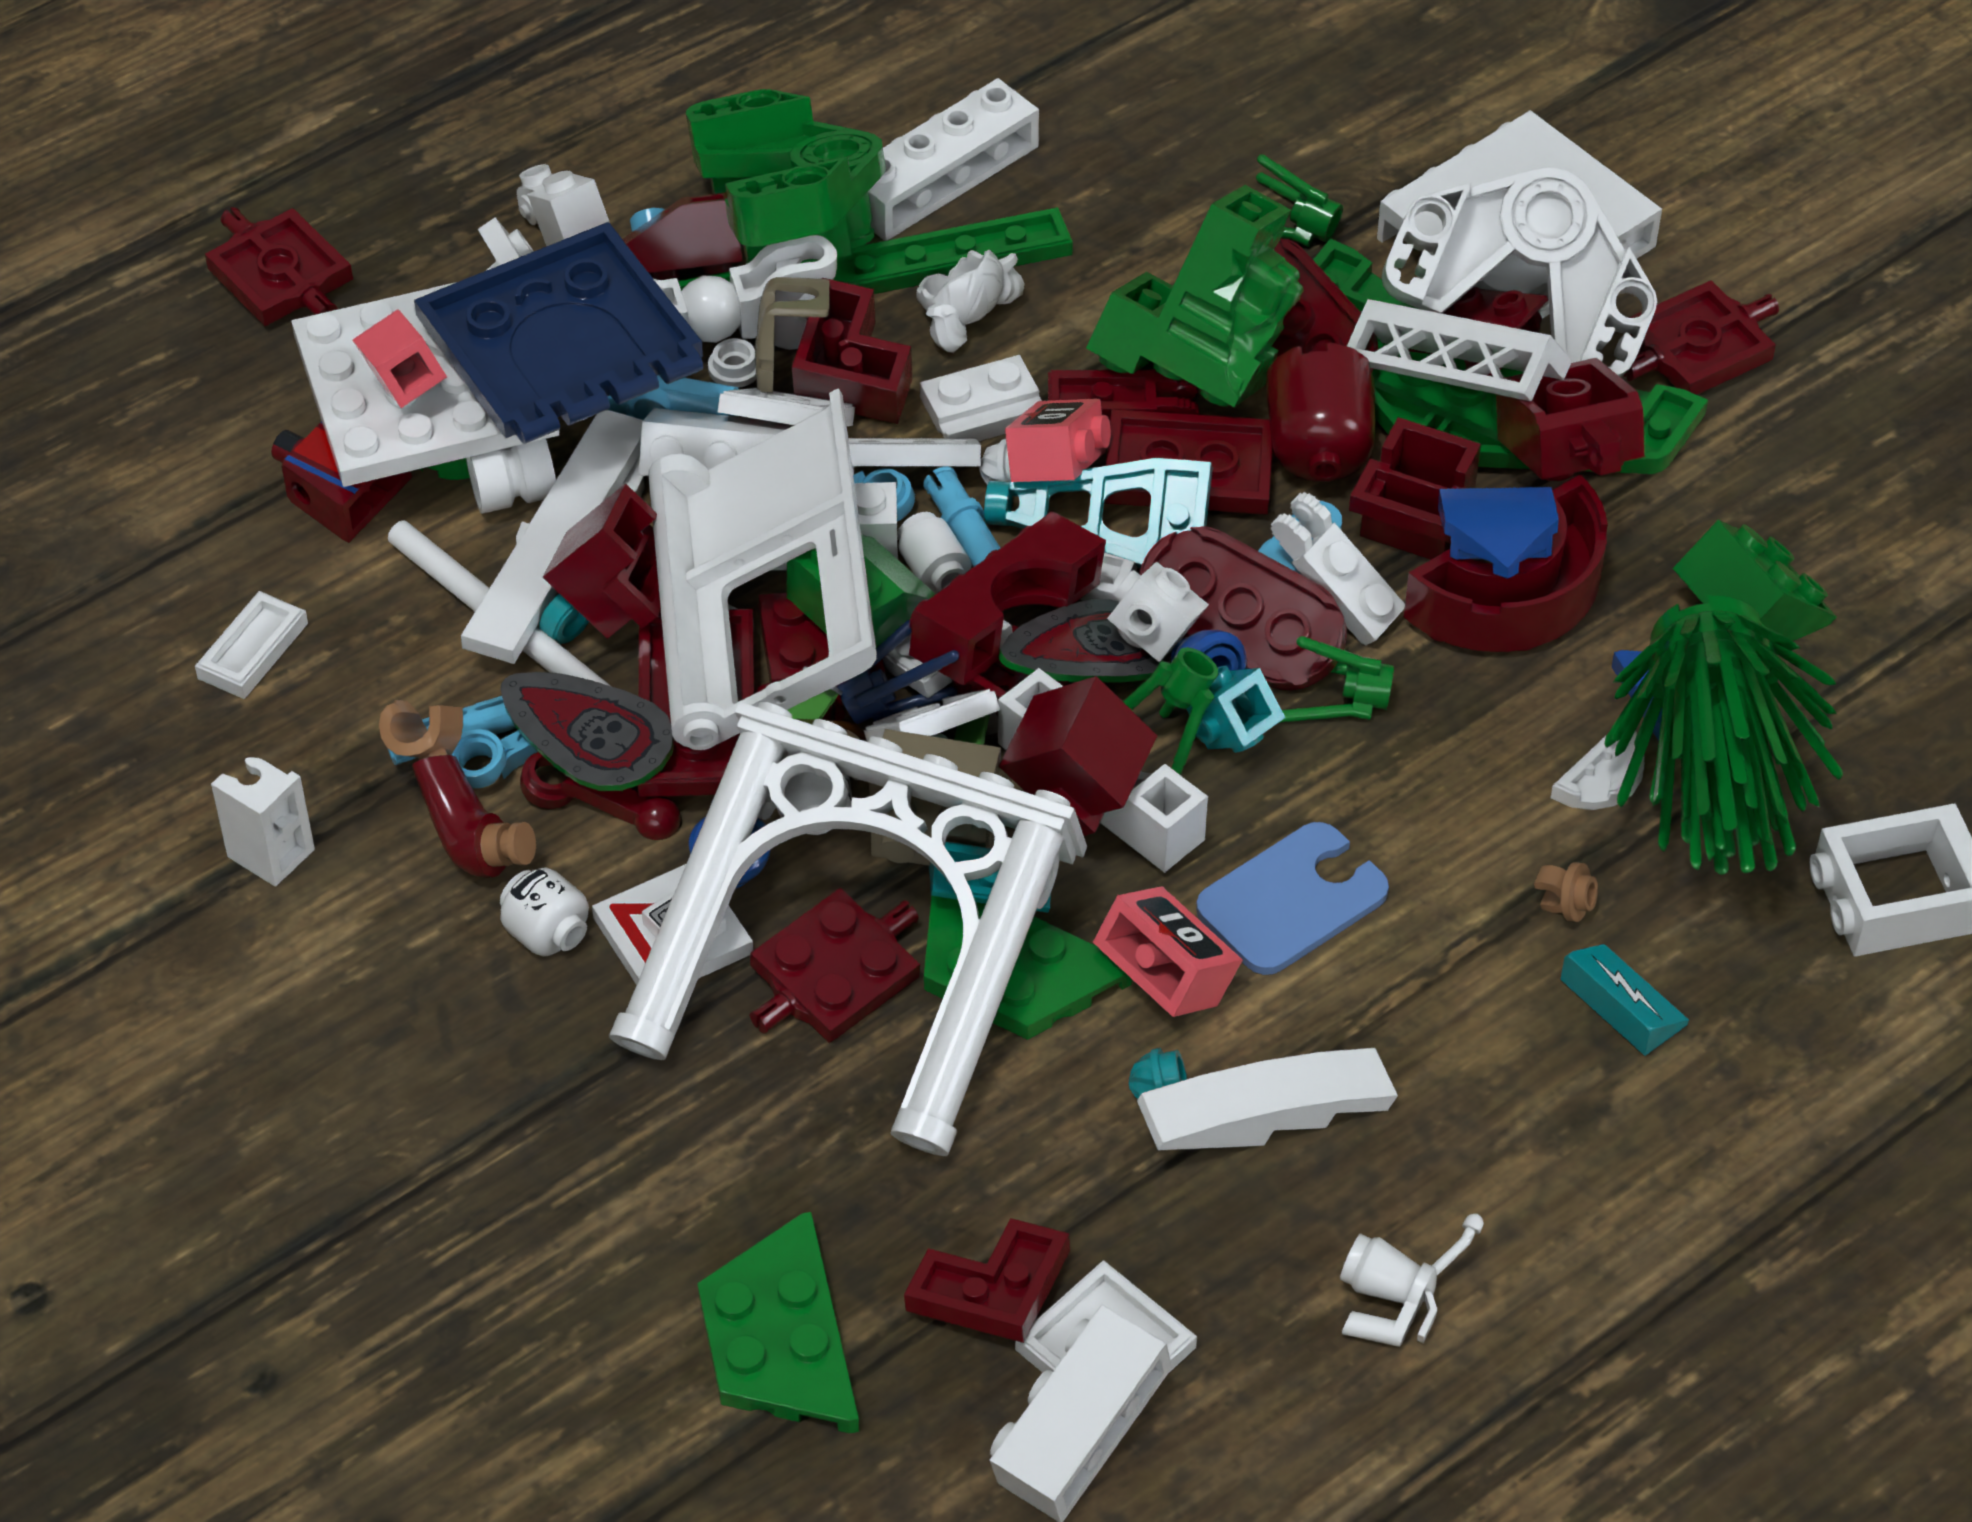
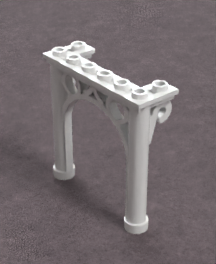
(764, 759)

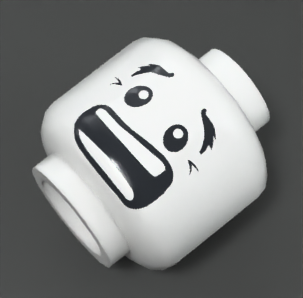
(544, 911)

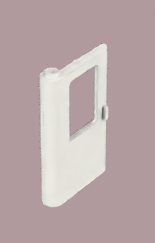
(736, 525)

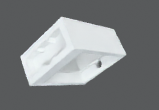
(1905, 922)

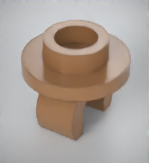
(1567, 891)

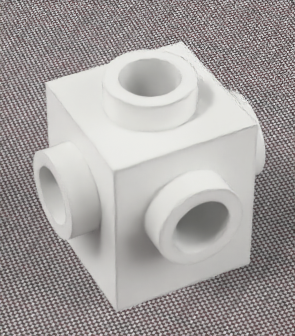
(1155, 609)

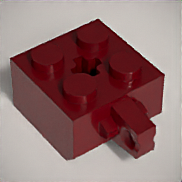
(1574, 423)

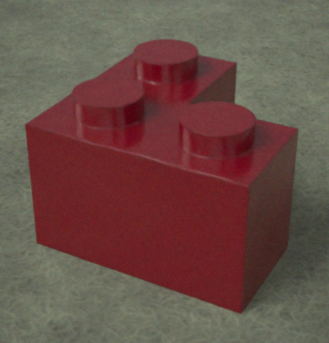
(843, 355)

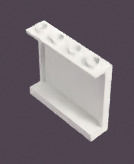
(1514, 149)

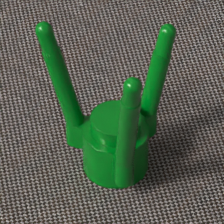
(1312, 211)
(1365, 682)
(1183, 684)

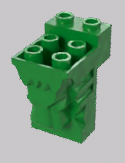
(1220, 311)

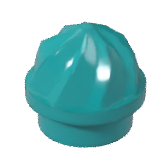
(1156, 1071)

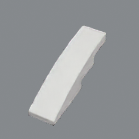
(1254, 1099)

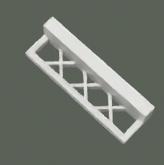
(1458, 338)

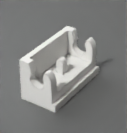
(264, 822)

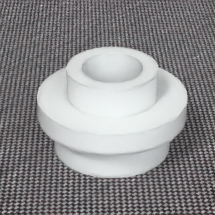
(733, 363)

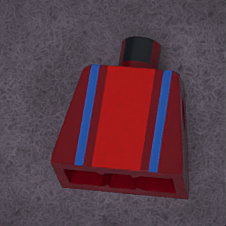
(316, 487)

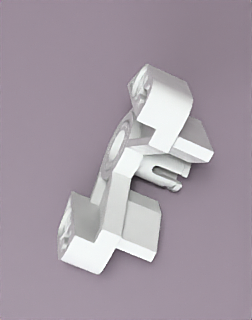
(1547, 222)

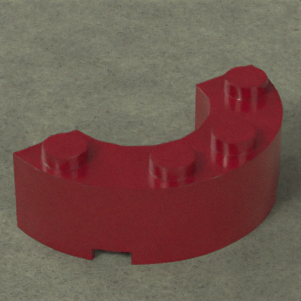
(1548, 597)

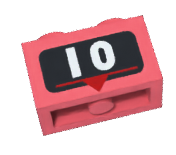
(1056, 440)
(1167, 951)

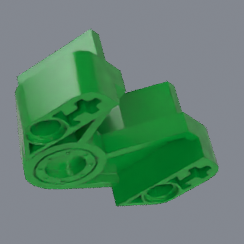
(785, 170)

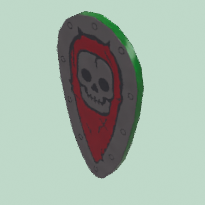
(1077, 645)
(589, 728)

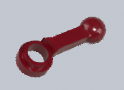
(653, 816)

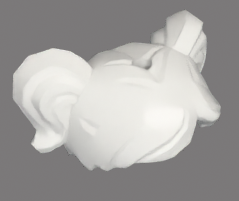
(967, 295)

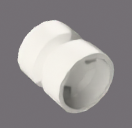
(511, 473)

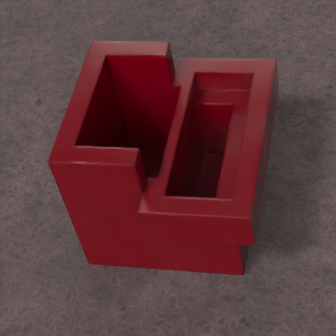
(1402, 490)
(610, 564)
(1080, 747)

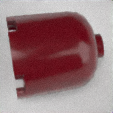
(1321, 412)

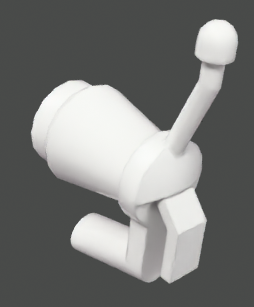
(1386, 1273)

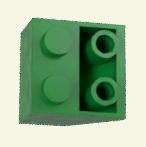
(1760, 574)

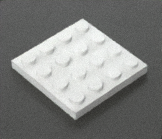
(363, 421)

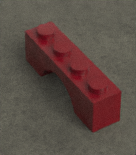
(1043, 565)

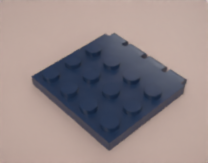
(561, 333)

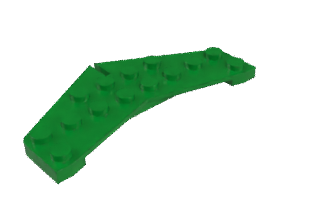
(1472, 414)

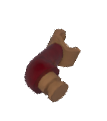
(468, 833)

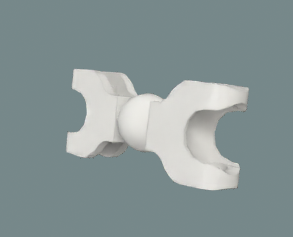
(719, 307)

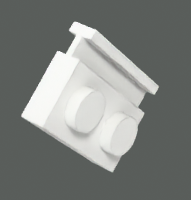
(980, 399)

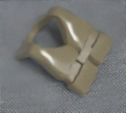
(769, 309)

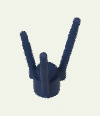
(870, 693)

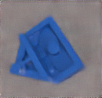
(1499, 524)

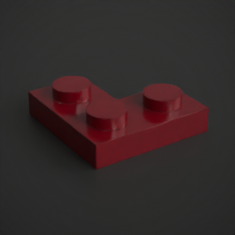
(992, 1296)

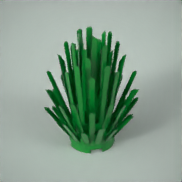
(1716, 687)

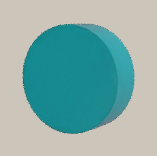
(562, 621)

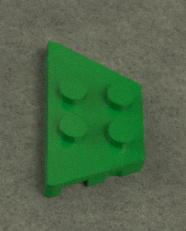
(1049, 980)
(777, 1331)

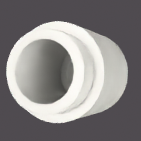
(932, 550)

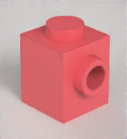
(399, 358)

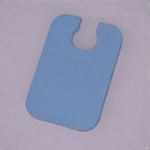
(1279, 905)

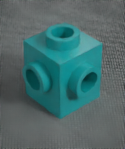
(1240, 710)

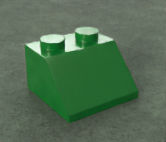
(891, 588)

